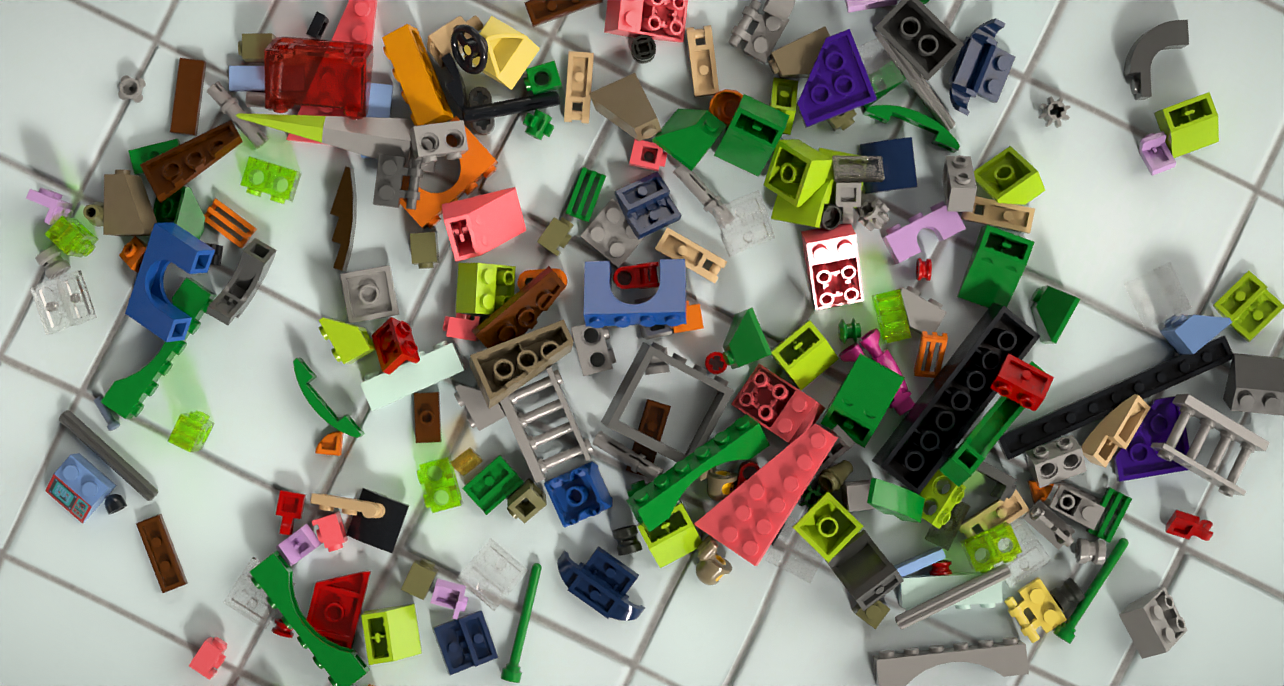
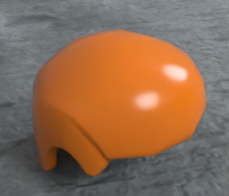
(725, 104)

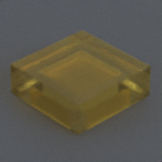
(466, 461)

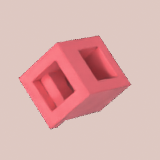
(640, 148)
(461, 326)
(331, 531)
(209, 656)

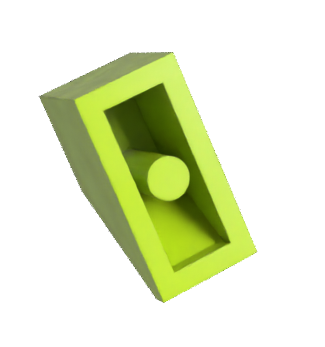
(784, 99)

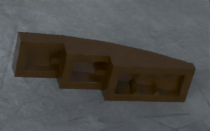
(346, 209)

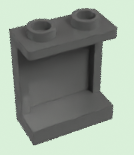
(1004, 483)
(864, 570)

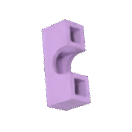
(903, 241)

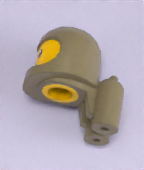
(719, 483)
(711, 565)

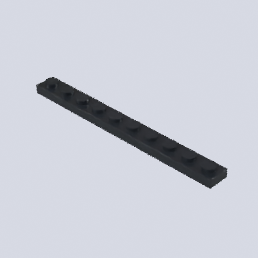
(1104, 401)

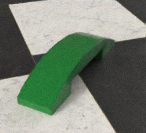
(942, 136)
(304, 376)

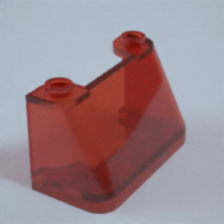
(318, 75)

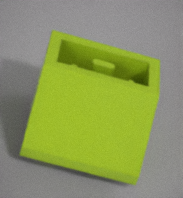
(1189, 124)
(483, 287)
(349, 340)
(804, 354)
(673, 537)
(391, 633)

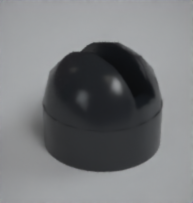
(114, 503)

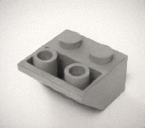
(1153, 623)

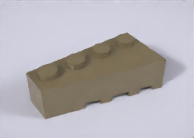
(515, 362)

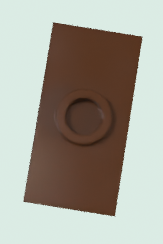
(427, 417)

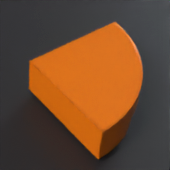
(331, 444)
(1039, 493)

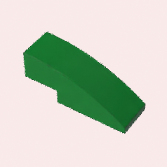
(895, 500)

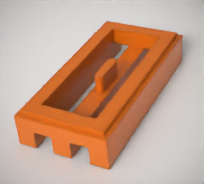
(212, 211)
(921, 350)

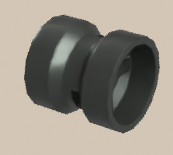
(643, 49)
(830, 217)
(629, 545)
(1069, 593)

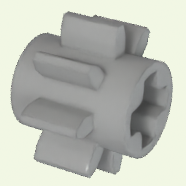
(1054, 118)
(873, 214)

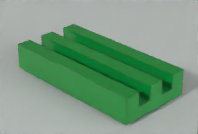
(593, 175)
(1118, 517)

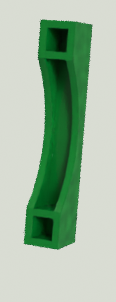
(128, 394)
(982, 439)
(657, 500)
(276, 580)

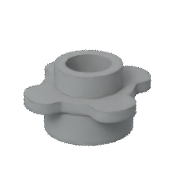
(136, 94)

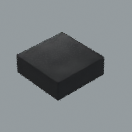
(317, 26)

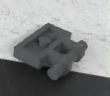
(390, 178)

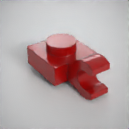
(289, 506)
(1186, 525)

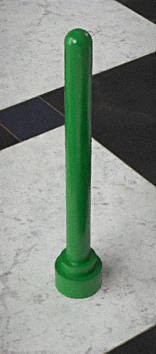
(1066, 630)
(512, 670)

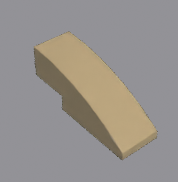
(1115, 431)

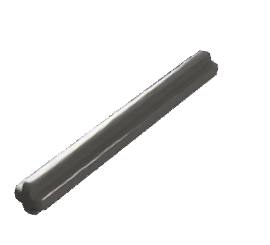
(108, 455)

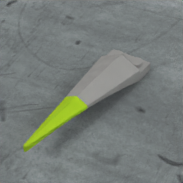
(363, 136)

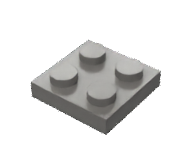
(612, 234)
(369, 294)

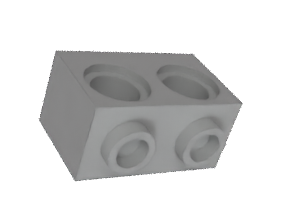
(437, 135)
(959, 183)
(586, 349)
(1056, 461)
(856, 495)

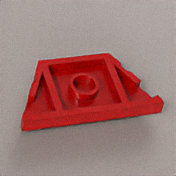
(338, 607)

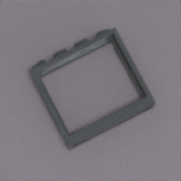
(629, 384)

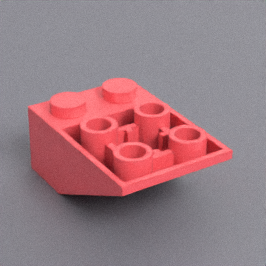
(655, 18)
(482, 222)
(833, 266)
(777, 404)

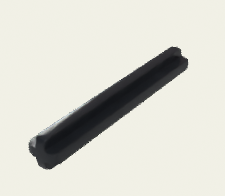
(510, 106)

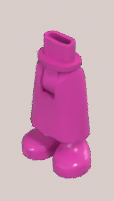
(870, 341)

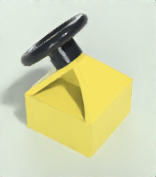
(495, 51)

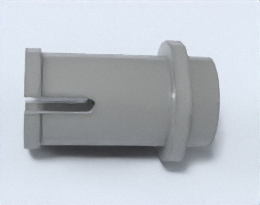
(255, 99)

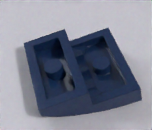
(897, 164)
(647, 205)
(465, 642)

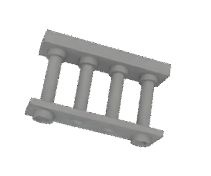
(1229, 432)
(529, 444)

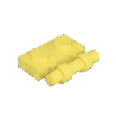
(1041, 604)

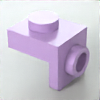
(1156, 153)
(298, 545)
(450, 596)

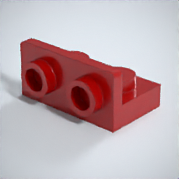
(394, 345)
(1022, 383)

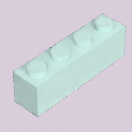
(412, 377)
(923, 587)

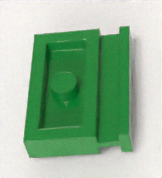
(493, 484)

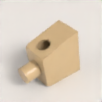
(440, 41)

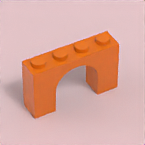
(474, 165)

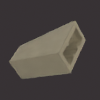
(798, 57)
(627, 107)
(126, 206)

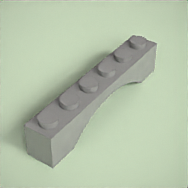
(898, 669)

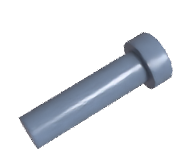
(112, 424)

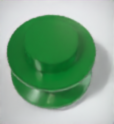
(849, 331)

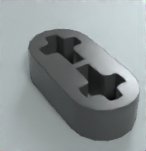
(473, 94)

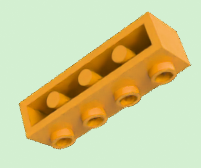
(416, 76)

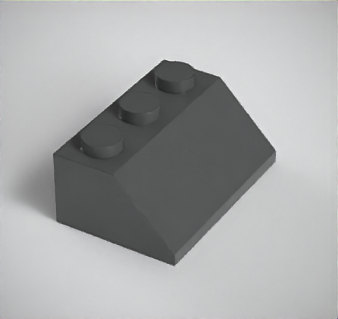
(919, 36)
(1255, 384)

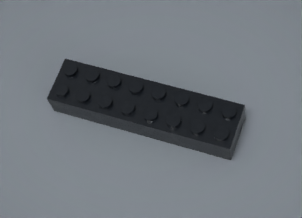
(954, 399)

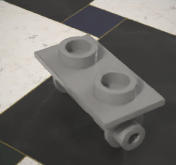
(1049, 525)

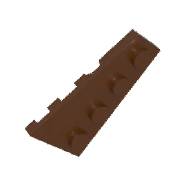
(183, 163)
(521, 310)

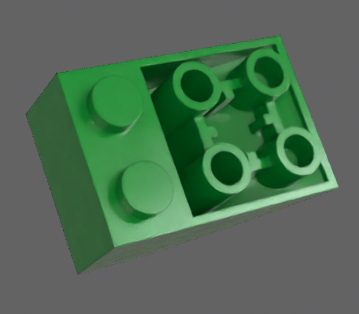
(752, 135)
(995, 267)
(862, 399)

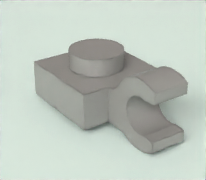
(848, 196)

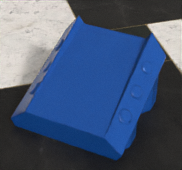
(579, 494)

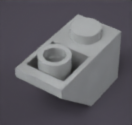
(921, 314)
(479, 414)
(1076, 507)

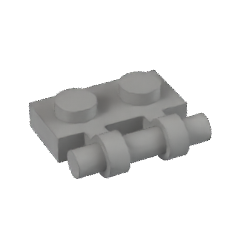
(765, 35)

